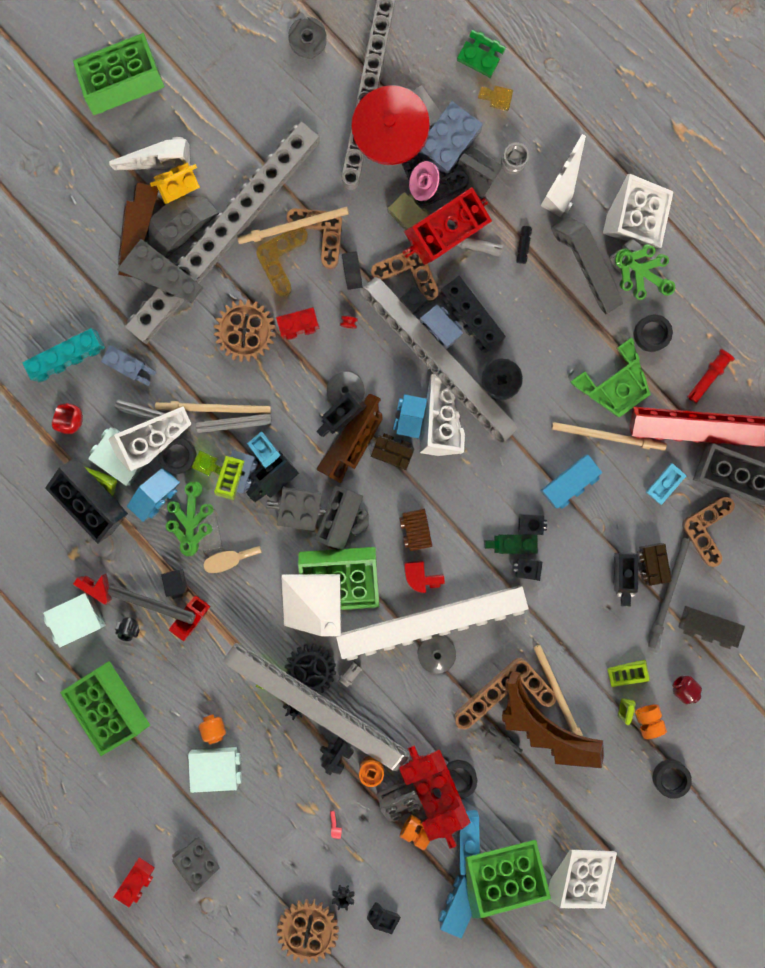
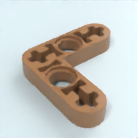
(328, 231)
(407, 265)
(702, 524)

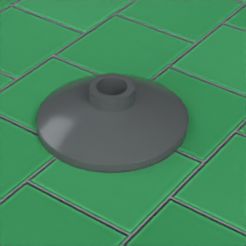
(341, 380)
(430, 647)

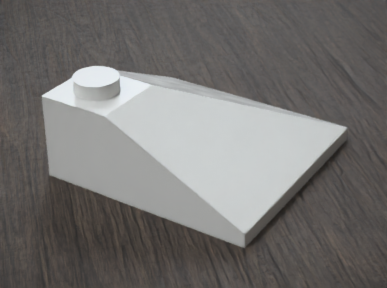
(639, 212)
(312, 603)
(583, 879)

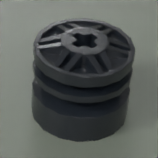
(502, 367)

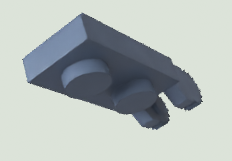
(126, 364)

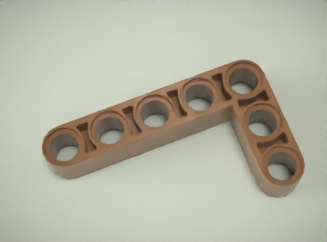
(488, 702)

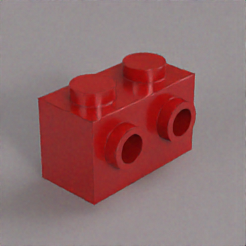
(298, 323)
(137, 878)

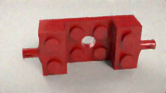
(432, 235)
(445, 813)

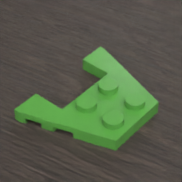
(622, 389)

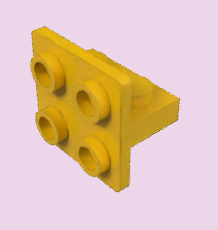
(176, 182)

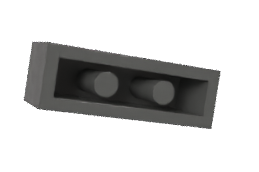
(339, 517)

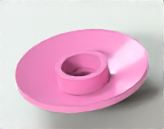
(424, 181)

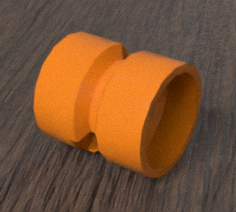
(651, 725)
(371, 772)
(408, 832)

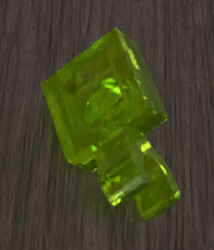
(206, 464)

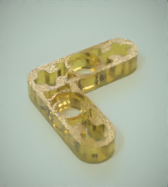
(276, 253)

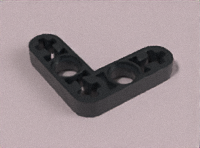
(437, 196)

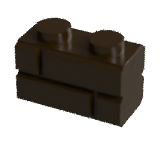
(392, 452)
(655, 564)

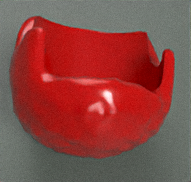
(67, 418)

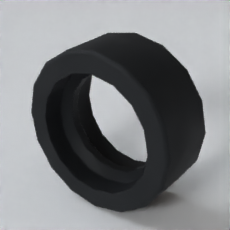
(352, 270)
(668, 332)
(185, 468)
(471, 771)
(682, 789)

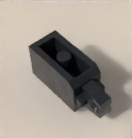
(341, 414)
(272, 478)
(625, 577)

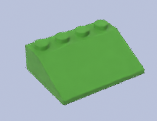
(118, 74)
(356, 571)
(105, 708)
(505, 879)

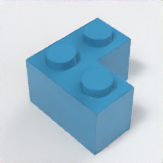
(411, 416)
(152, 494)

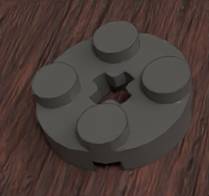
(318, 35)

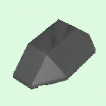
(178, 223)

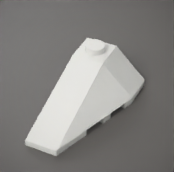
(158, 156)
(563, 188)
(441, 425)
(145, 441)

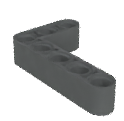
(580, 240)

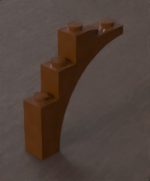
(565, 746)

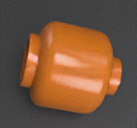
(212, 729)

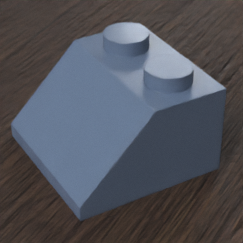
(441, 326)

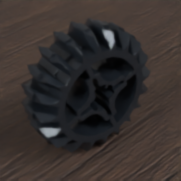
(318, 672)

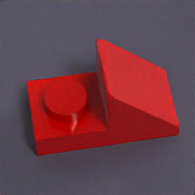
(98, 590)

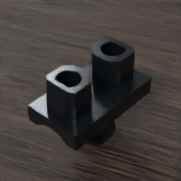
(333, 754)

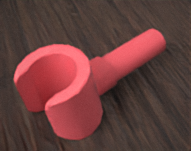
(335, 831)

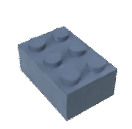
(450, 138)

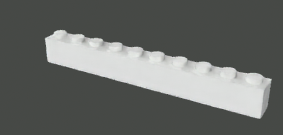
(431, 622)

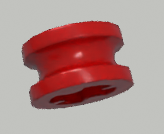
(348, 322)

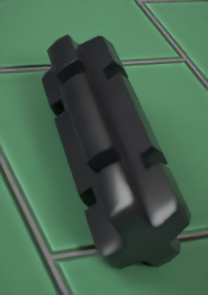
(524, 243)

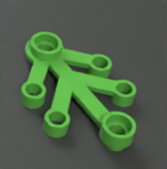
(641, 270)
(190, 521)

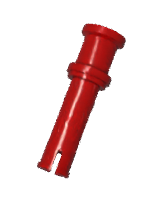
(715, 368)

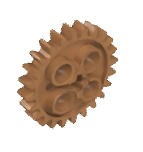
(227, 329)
(291, 927)

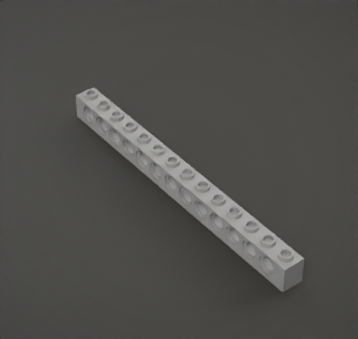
(298, 133)

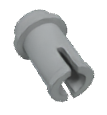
(349, 675)

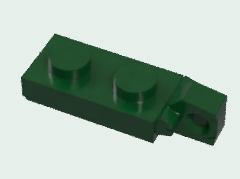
(513, 544)

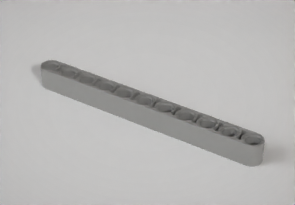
(369, 74)
(438, 360)
(316, 707)

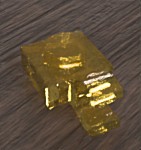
(499, 97)

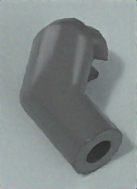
(362, 522)

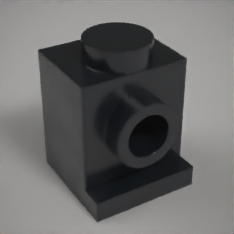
(536, 568)

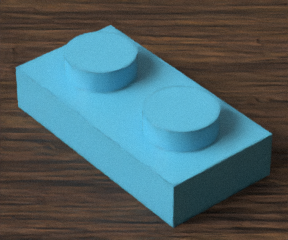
(263, 449)
(666, 483)

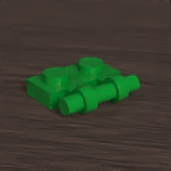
(479, 59)

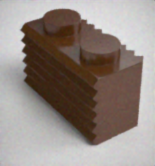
(416, 529)

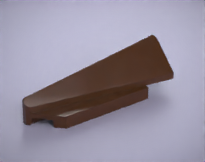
(136, 219)
(352, 441)

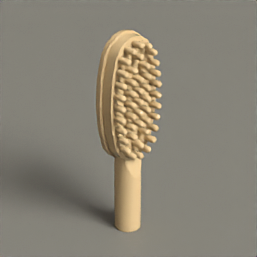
(228, 559)

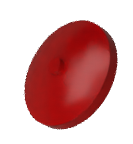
(390, 125)

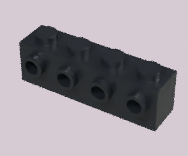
(472, 314)

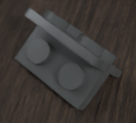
(479, 169)
(399, 801)
(195, 864)

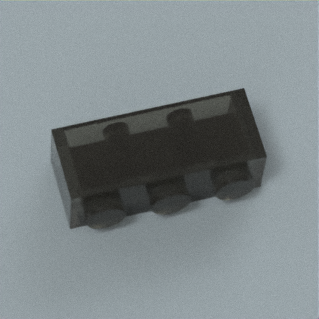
(711, 627)

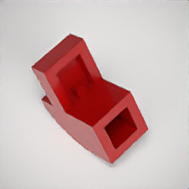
(416, 577)
(183, 629)

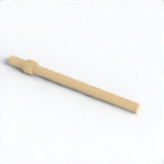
(257, 235)
(213, 407)
(645, 443)
(556, 689)

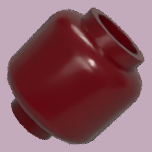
(687, 689)

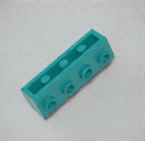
(63, 355)

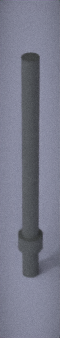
(657, 628)

